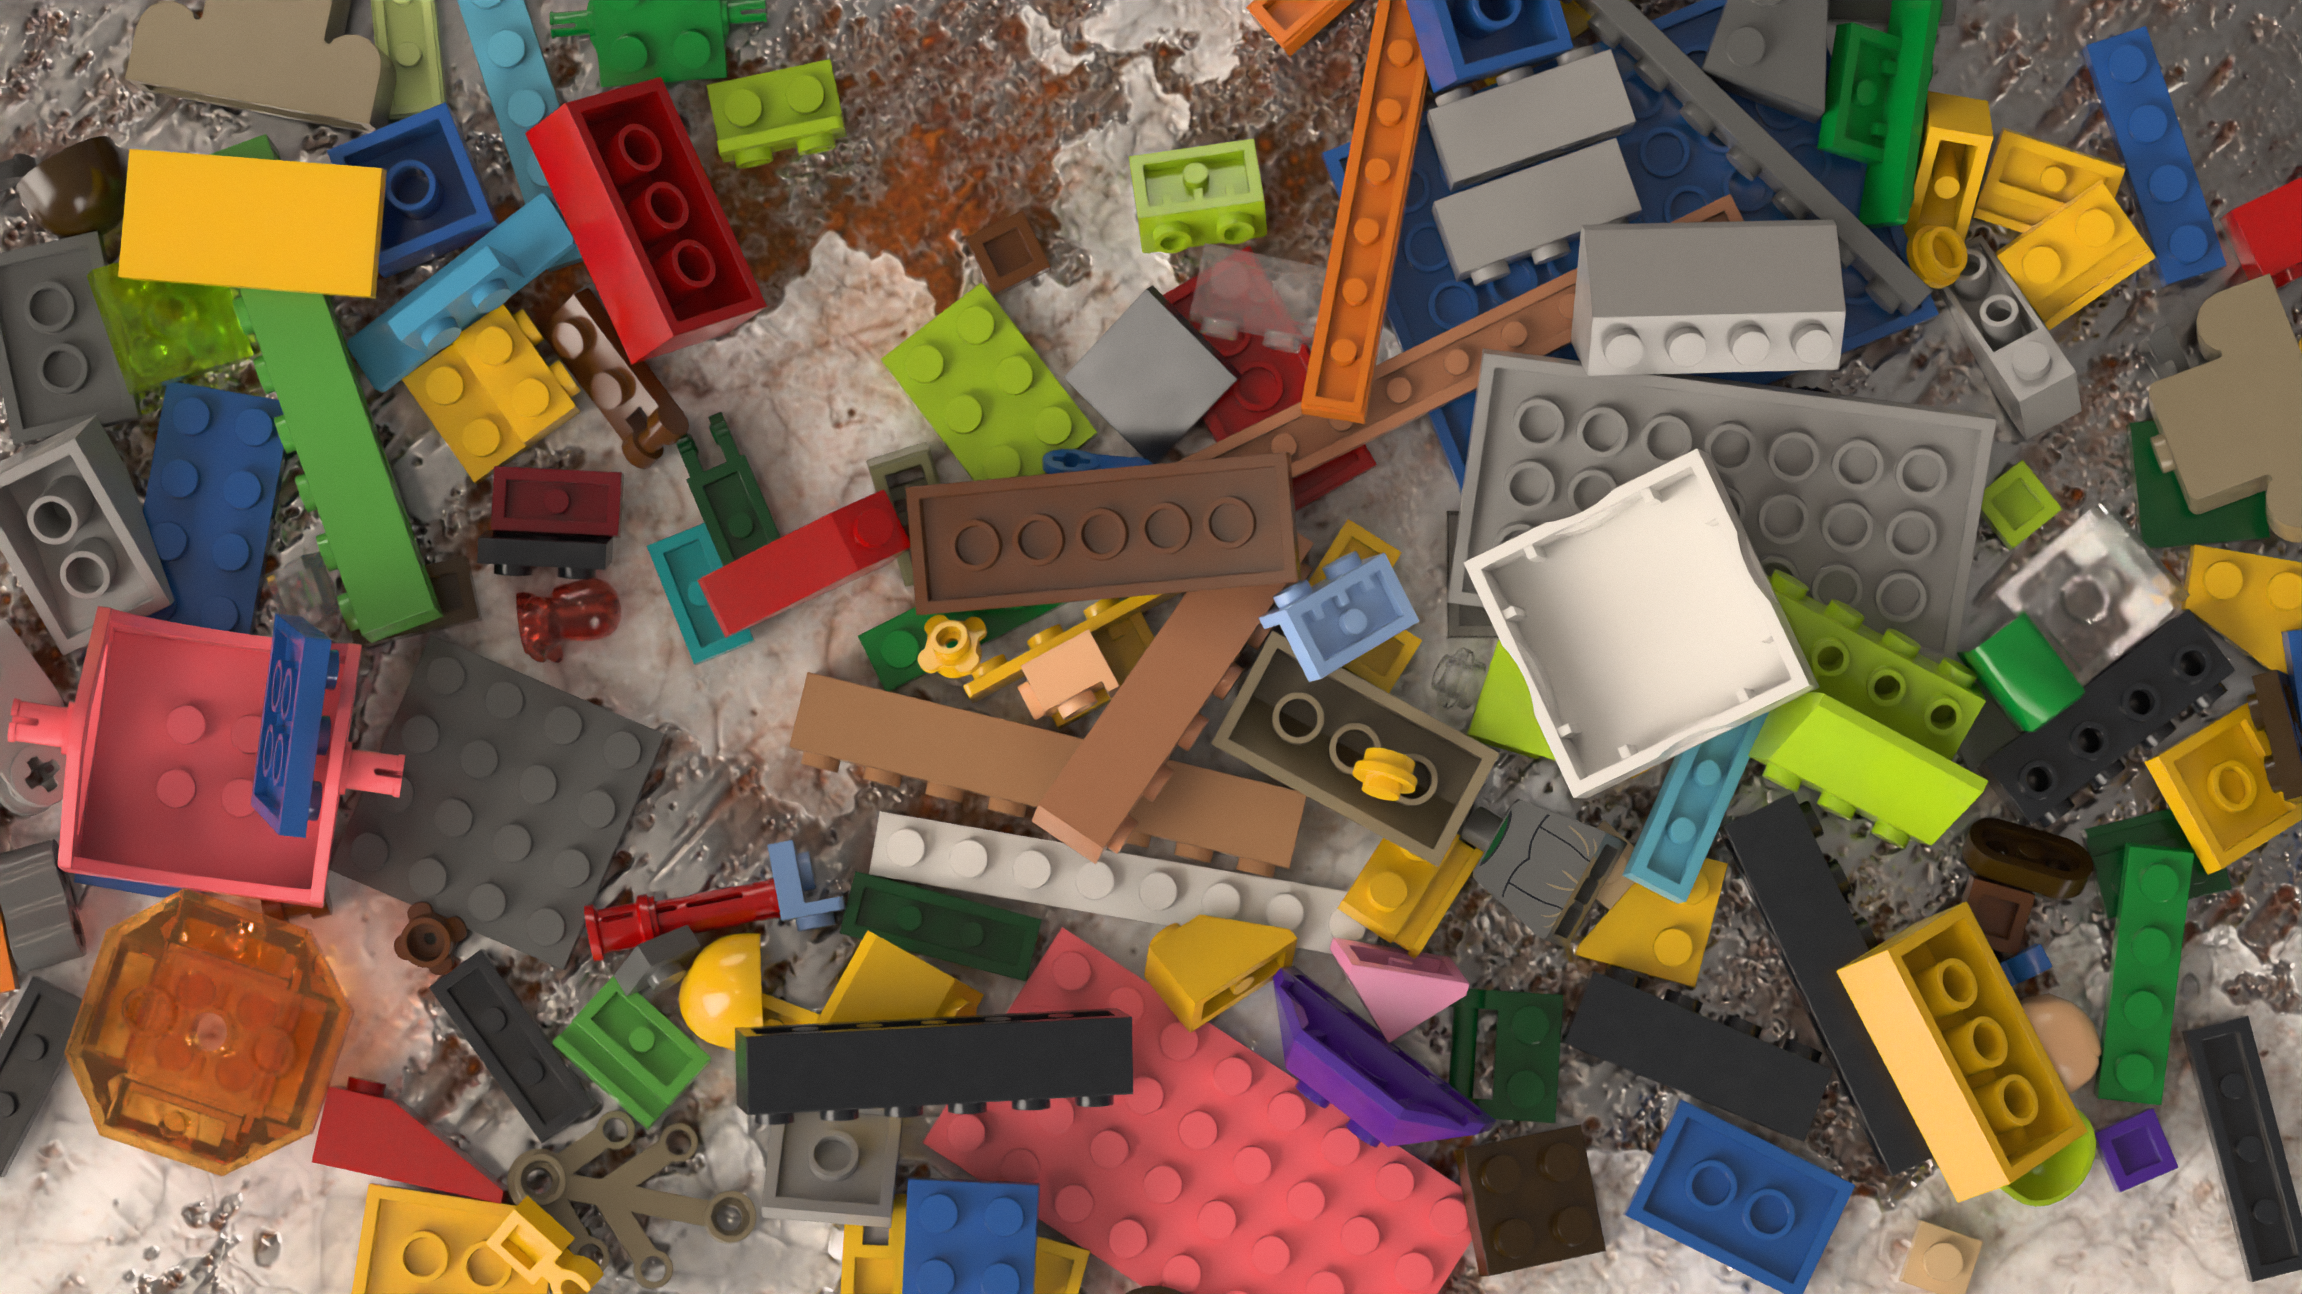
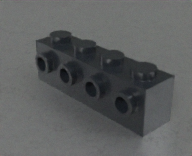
(2121, 708)

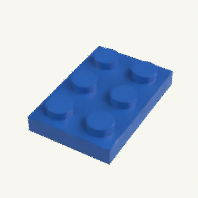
(1739, 1199)

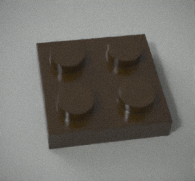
(1530, 1200)

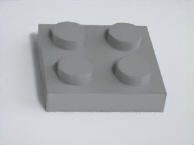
(833, 1169)

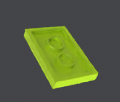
(987, 390)

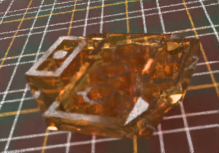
(140, 1044)

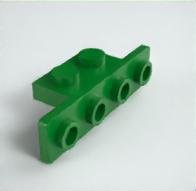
(1879, 104)

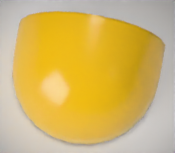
(724, 989)

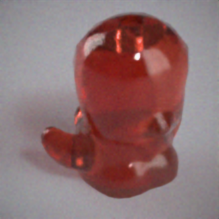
(571, 613)

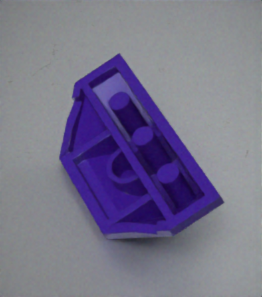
(1362, 1074)

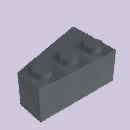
(1772, 54)

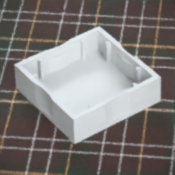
(1641, 624)

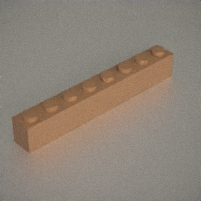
(1019, 763)

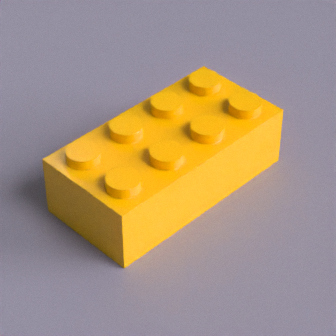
(1962, 1052)

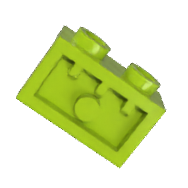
(777, 113)
(1198, 196)

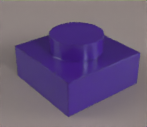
(2134, 1150)

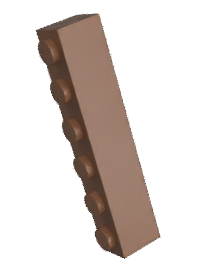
(1156, 713)

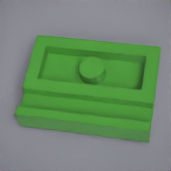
(632, 1052)

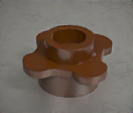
(412, 943)

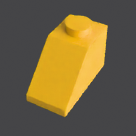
(1950, 162)
(1214, 964)

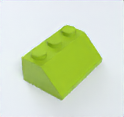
(1864, 769)

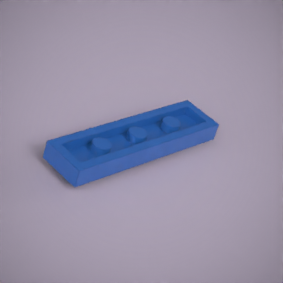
(2154, 156)

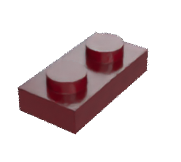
(557, 502)

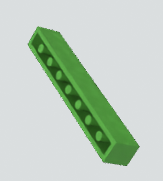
(339, 452)

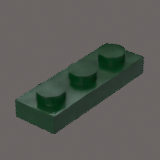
(942, 926)

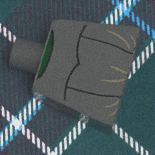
(1542, 866)

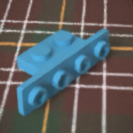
(462, 293)

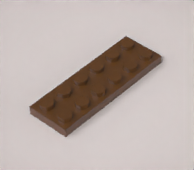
(1103, 534)

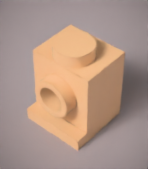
(1067, 678)

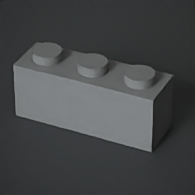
(1529, 117)
(1534, 212)

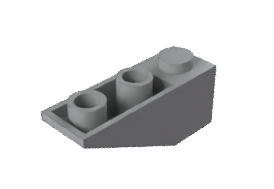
(2011, 344)

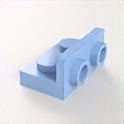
(1342, 614)

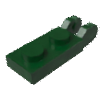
(728, 496)

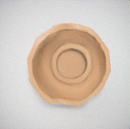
(2066, 1037)

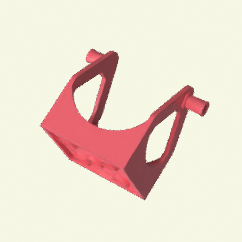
(169, 757)

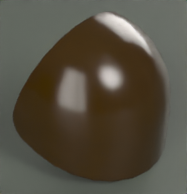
(77, 189)

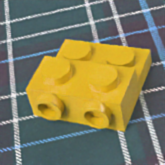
(494, 392)

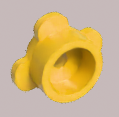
(954, 661)

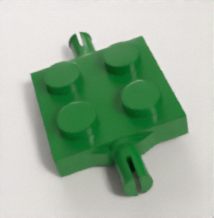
(658, 36)

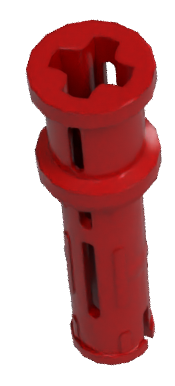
(646, 919)

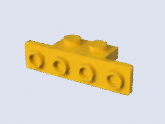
(1117, 630)

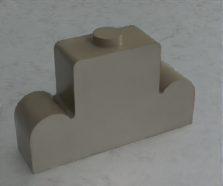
(265, 60)
(2239, 416)

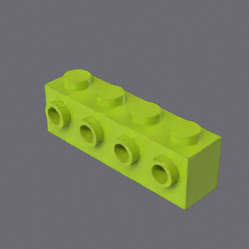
(1881, 672)

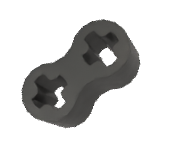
(39, 907)

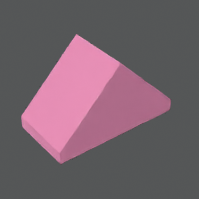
(1396, 987)

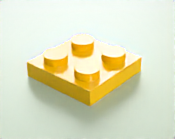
(2222, 789)

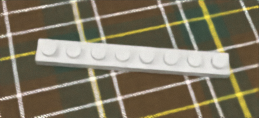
(1114, 886)

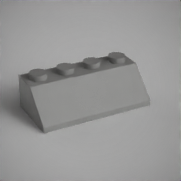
(1708, 297)

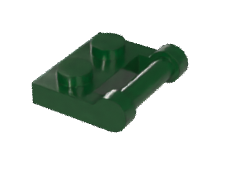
(1523, 1052)

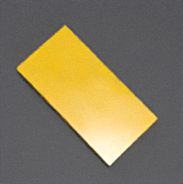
(252, 223)

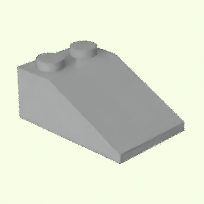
(78, 533)

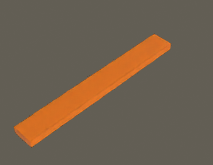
(1368, 220)

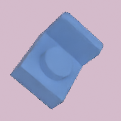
(792, 877)

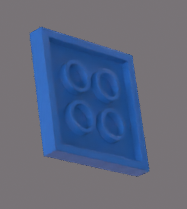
(293, 725)

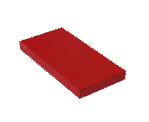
(1268, 385)

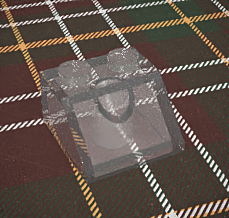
(2094, 591)

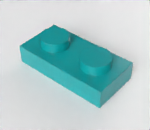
(679, 564)

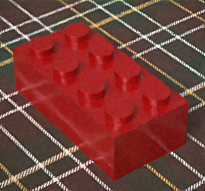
(645, 219)

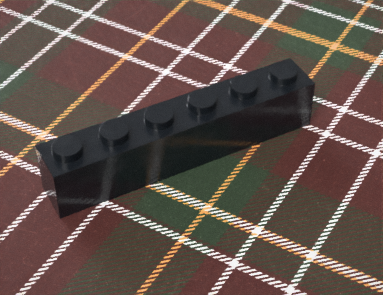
(1814, 937)
(933, 1063)

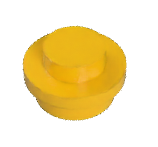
(1936, 255)
(1385, 773)

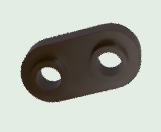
(2027, 858)

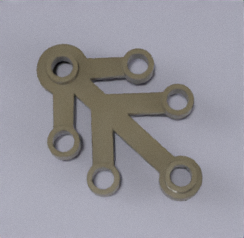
(618, 1195)

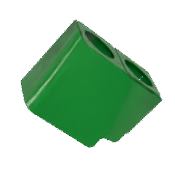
(2023, 674)

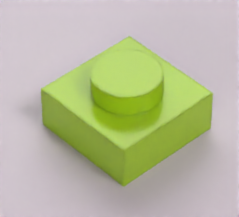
(2017, 505)

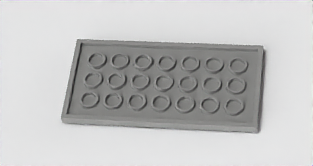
(1830, 487)

